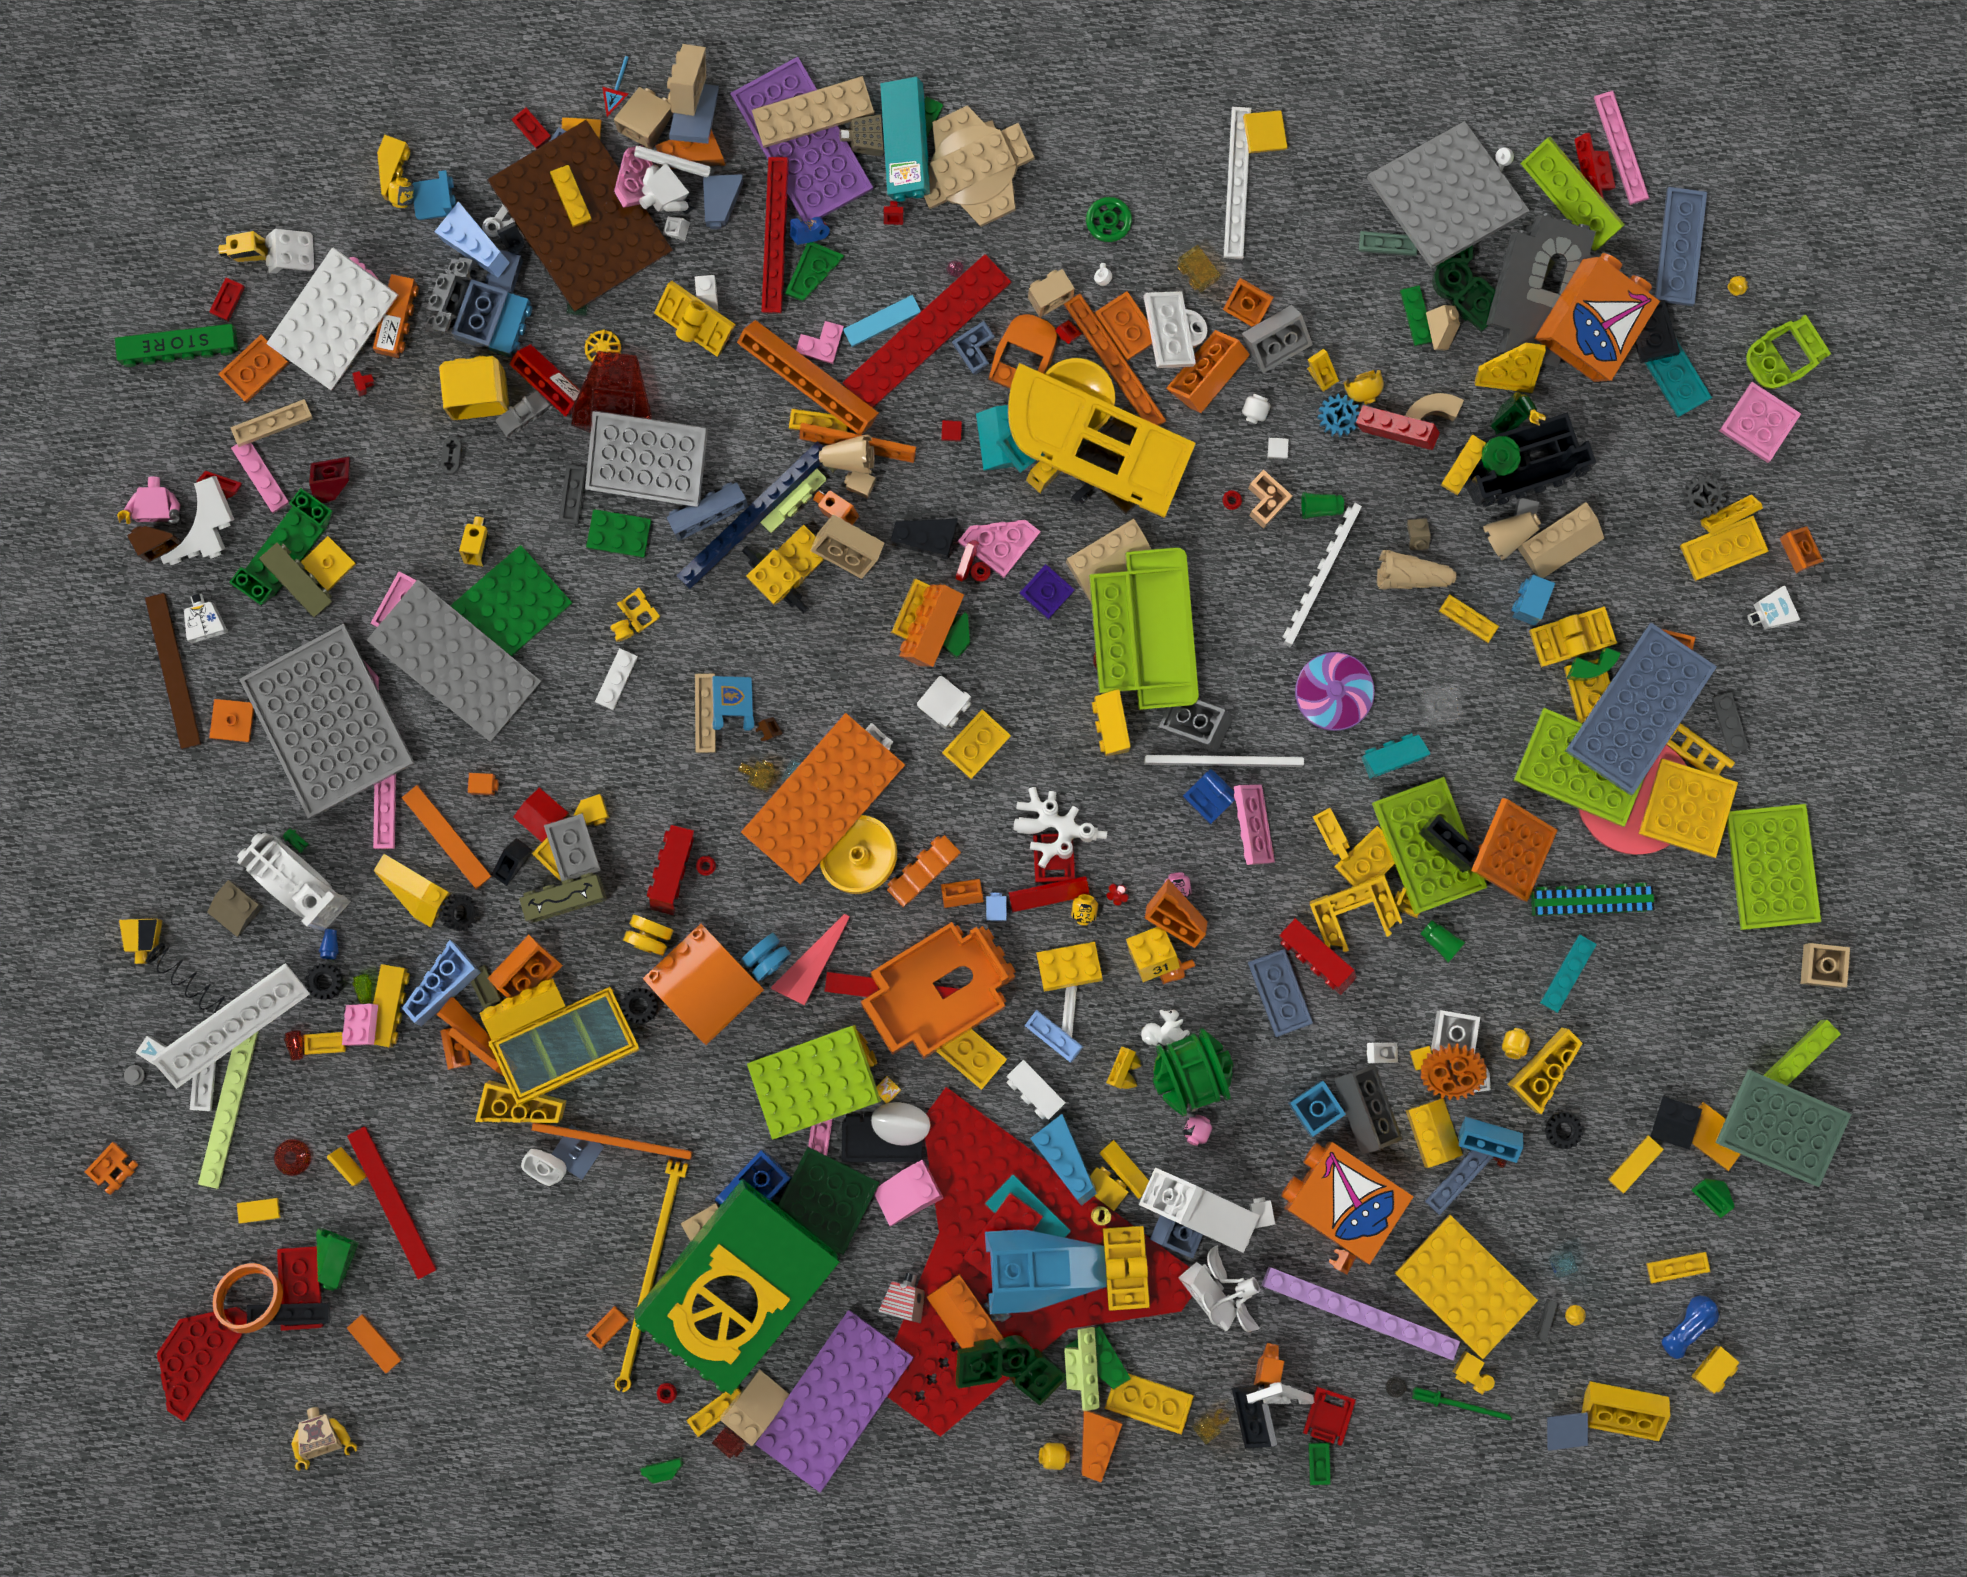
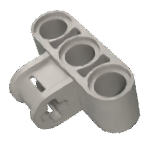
(522, 413)

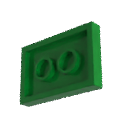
(618, 533)

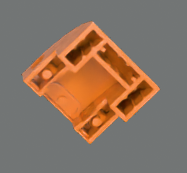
(703, 984)

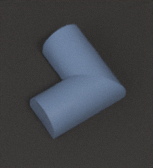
(969, 346)

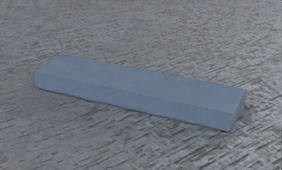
(1457, 1180)

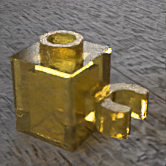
(760, 775)
(1207, 1427)

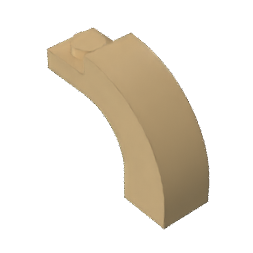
(1436, 404)

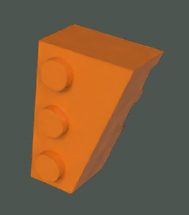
(701, 153)

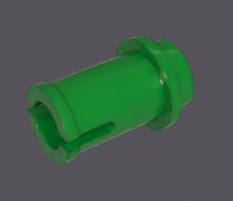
(293, 838)

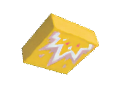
(887, 1089)

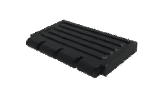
(864, 1145)

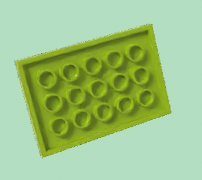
(1563, 777)
(1773, 867)
(1423, 870)
(813, 1082)

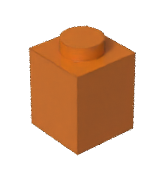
(482, 784)

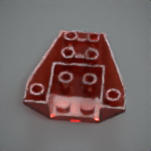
(611, 386)

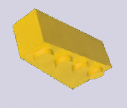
(1545, 1070)
(500, 1106)

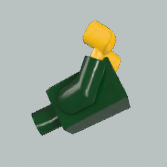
(1514, 412)

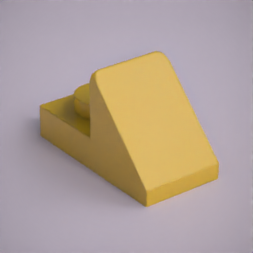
(1322, 370)

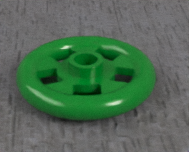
(1111, 203)

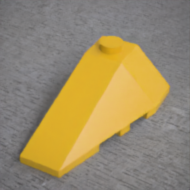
(414, 891)

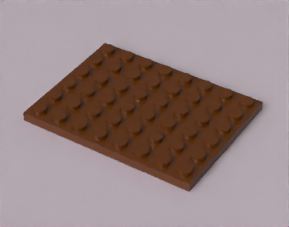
(593, 255)

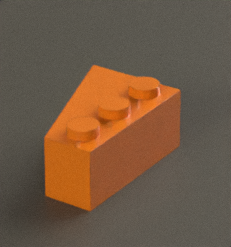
(1176, 915)
(1097, 1443)

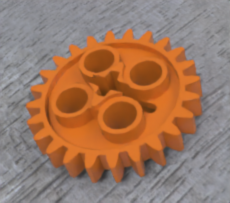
(1464, 1064)

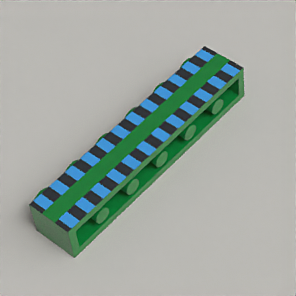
(1592, 900)

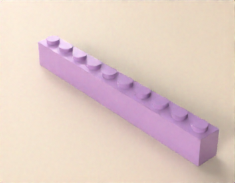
(1360, 1313)

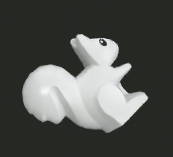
(1169, 1032)

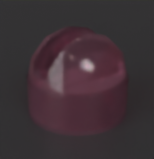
(953, 266)

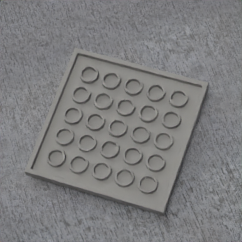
(1448, 194)

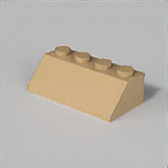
(1562, 541)

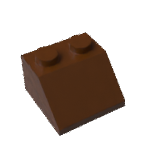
(151, 542)

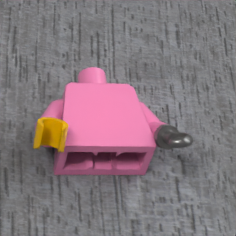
(151, 505)

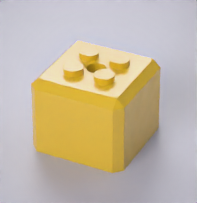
(474, 387)

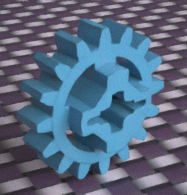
(1347, 418)

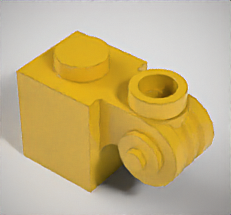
(1468, 1370)

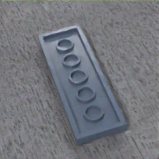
(1680, 246)

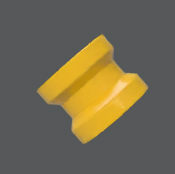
(622, 630)

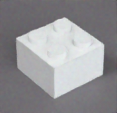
(1455, 1029)

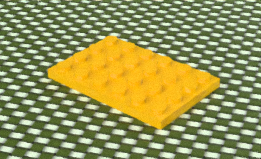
(1466, 1286)

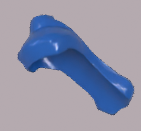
(1700, 1316)

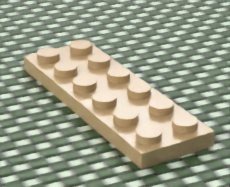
(812, 112)

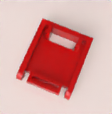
(1054, 863)
(1328, 1419)

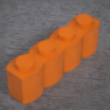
(923, 871)

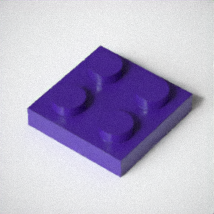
(1046, 591)

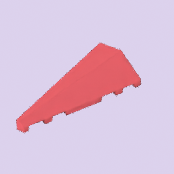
(803, 975)

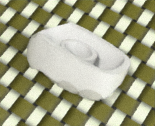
(543, 1167)

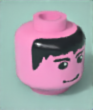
(1197, 1130)

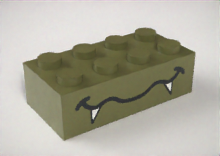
(562, 898)

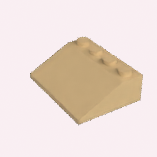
(1107, 554)

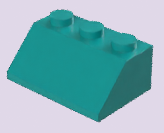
(991, 427)
(1394, 755)

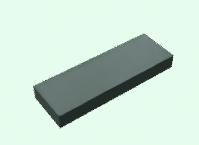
(1386, 243)

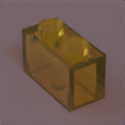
(1198, 269)

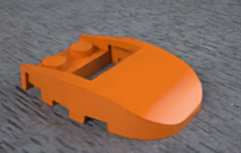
(1030, 334)

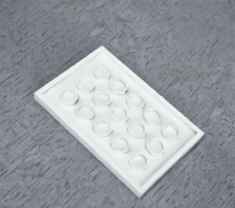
(332, 318)

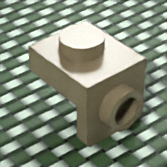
(1418, 534)

